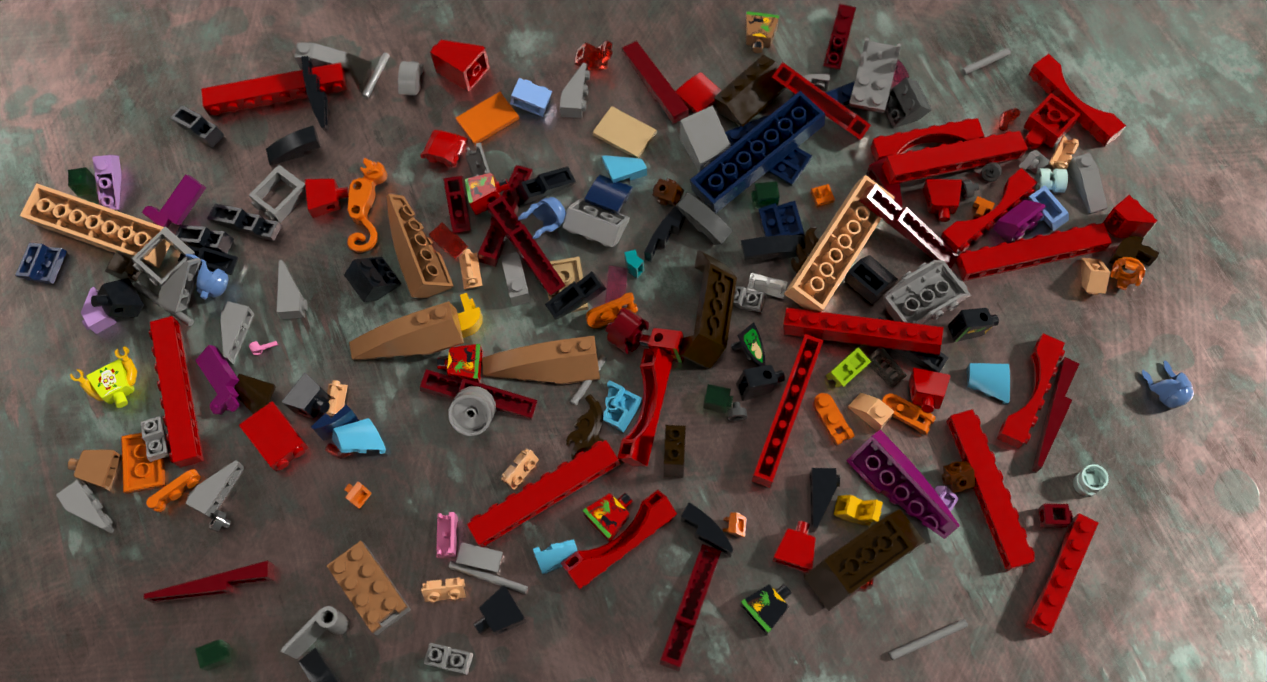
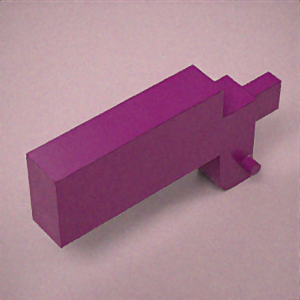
(178, 204)
(221, 378)

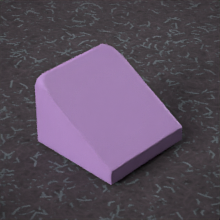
(947, 496)

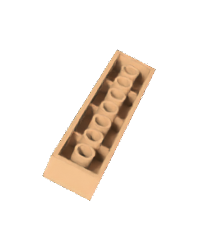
(93, 224)
(835, 251)

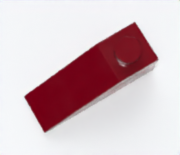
(877, 174)
(457, 203)

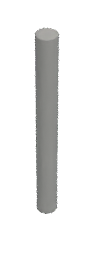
(152, 296)
(488, 577)
(928, 639)

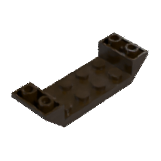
(713, 312)
(863, 558)

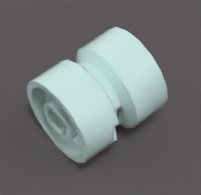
(1053, 180)
(1090, 480)

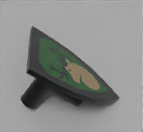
(751, 344)

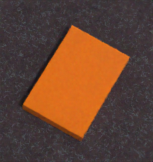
(487, 118)
(138, 471)

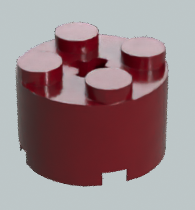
(626, 330)

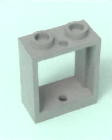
(288, 203)
(165, 234)

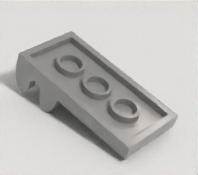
(874, 76)

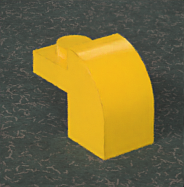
(471, 318)
(857, 510)

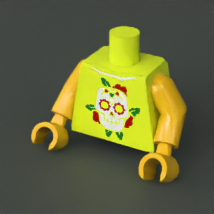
(112, 381)

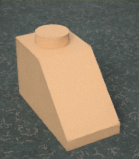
(1094, 276)
(871, 410)

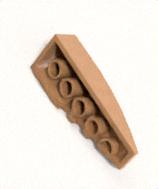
(419, 262)
(412, 334)
(552, 361)

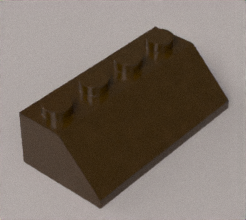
(749, 92)

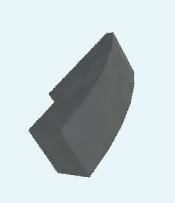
(704, 219)

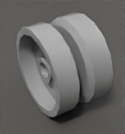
(472, 411)

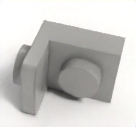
(1034, 161)

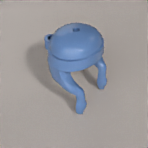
(549, 211)
(210, 283)
(1173, 391)

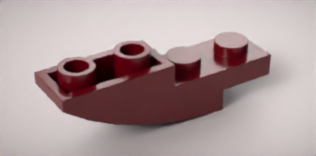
(839, 37)

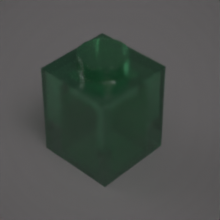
(81, 181)
(765, 194)
(717, 398)
(213, 654)

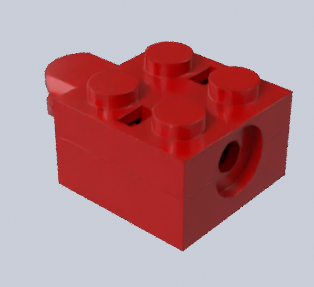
(1049, 122)

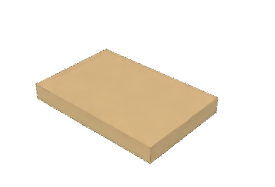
(624, 132)
(569, 271)

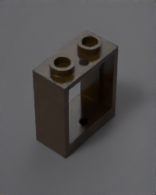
(674, 451)

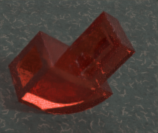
(594, 57)

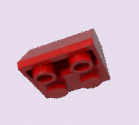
(1129, 219)

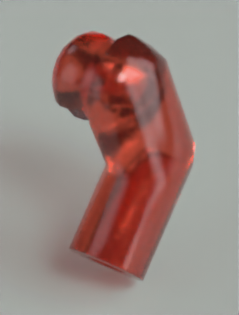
(1007, 117)
(333, 450)

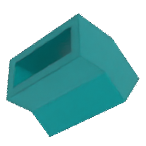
(634, 264)

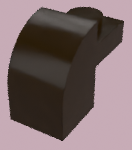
(1133, 248)
(122, 267)

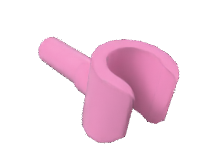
(256, 349)

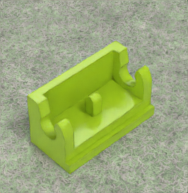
(848, 368)

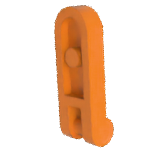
(608, 312)
(909, 413)
(832, 418)
(173, 490)

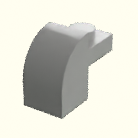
(409, 77)

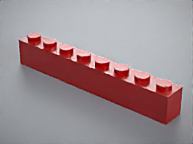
(270, 89)
(954, 157)
(1033, 251)
(863, 330)
(176, 392)
(787, 411)
(991, 492)
(543, 493)

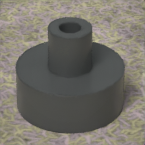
(991, 171)
(968, 188)
(737, 413)
(218, 520)

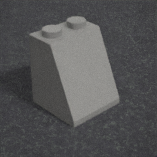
(703, 137)

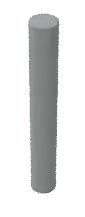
(986, 61)
(375, 76)
(585, 384)

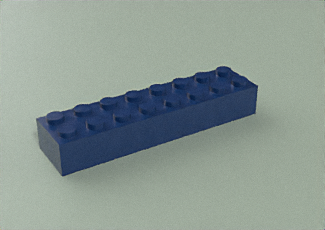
(757, 152)

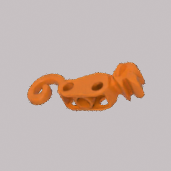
(361, 200)

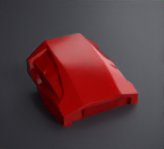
(444, 148)

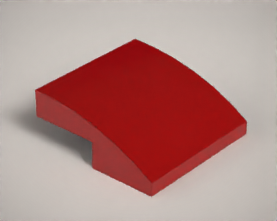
(698, 92)

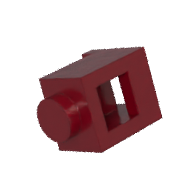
(1063, 514)

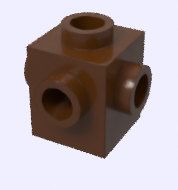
(667, 192)
(958, 476)

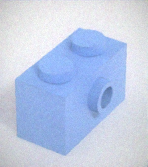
(530, 97)
(1054, 213)

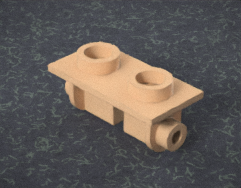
(1061, 156)
(470, 269)
(337, 397)
(525, 462)
(434, 591)

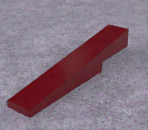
(656, 82)
(907, 224)
(495, 238)
(525, 245)
(505, 401)
(1056, 410)
(215, 584)
(690, 608)

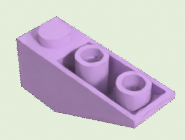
(108, 180)

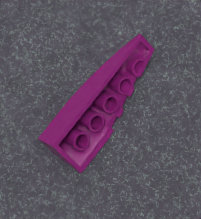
(899, 480)

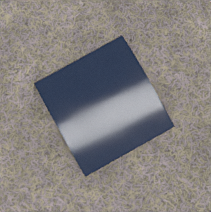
(792, 165)
(607, 194)
(781, 219)
(41, 263)
(325, 424)

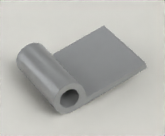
(325, 619)

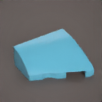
(624, 167)
(990, 379)
(620, 406)
(358, 437)
(555, 554)

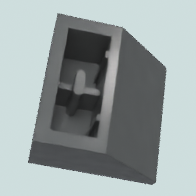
(906, 103)

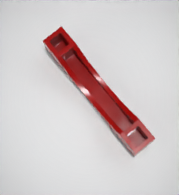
(833, 109)
(1100, 124)
(948, 134)
(964, 232)
(1044, 357)
(655, 371)
(588, 564)
(1051, 600)

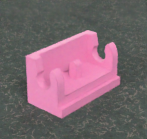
(447, 535)

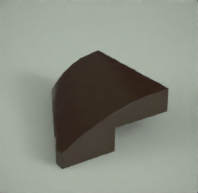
(254, 392)

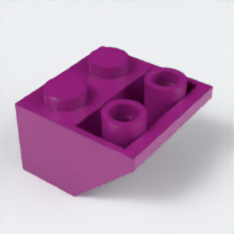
(1019, 219)

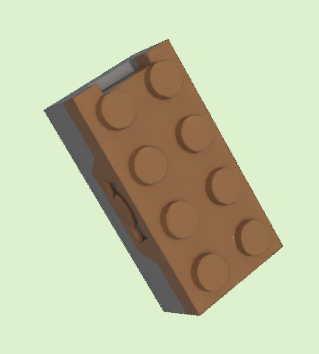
(368, 588)

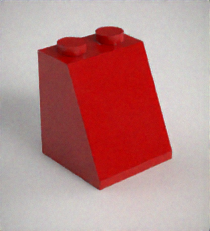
(460, 62)
(274, 436)

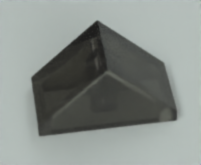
(359, 69)

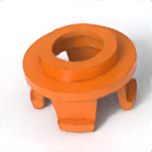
(1123, 278)

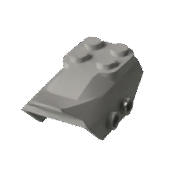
(925, 293)

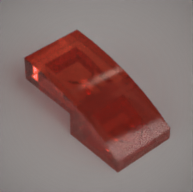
(447, 240)

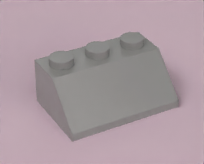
(595, 223)

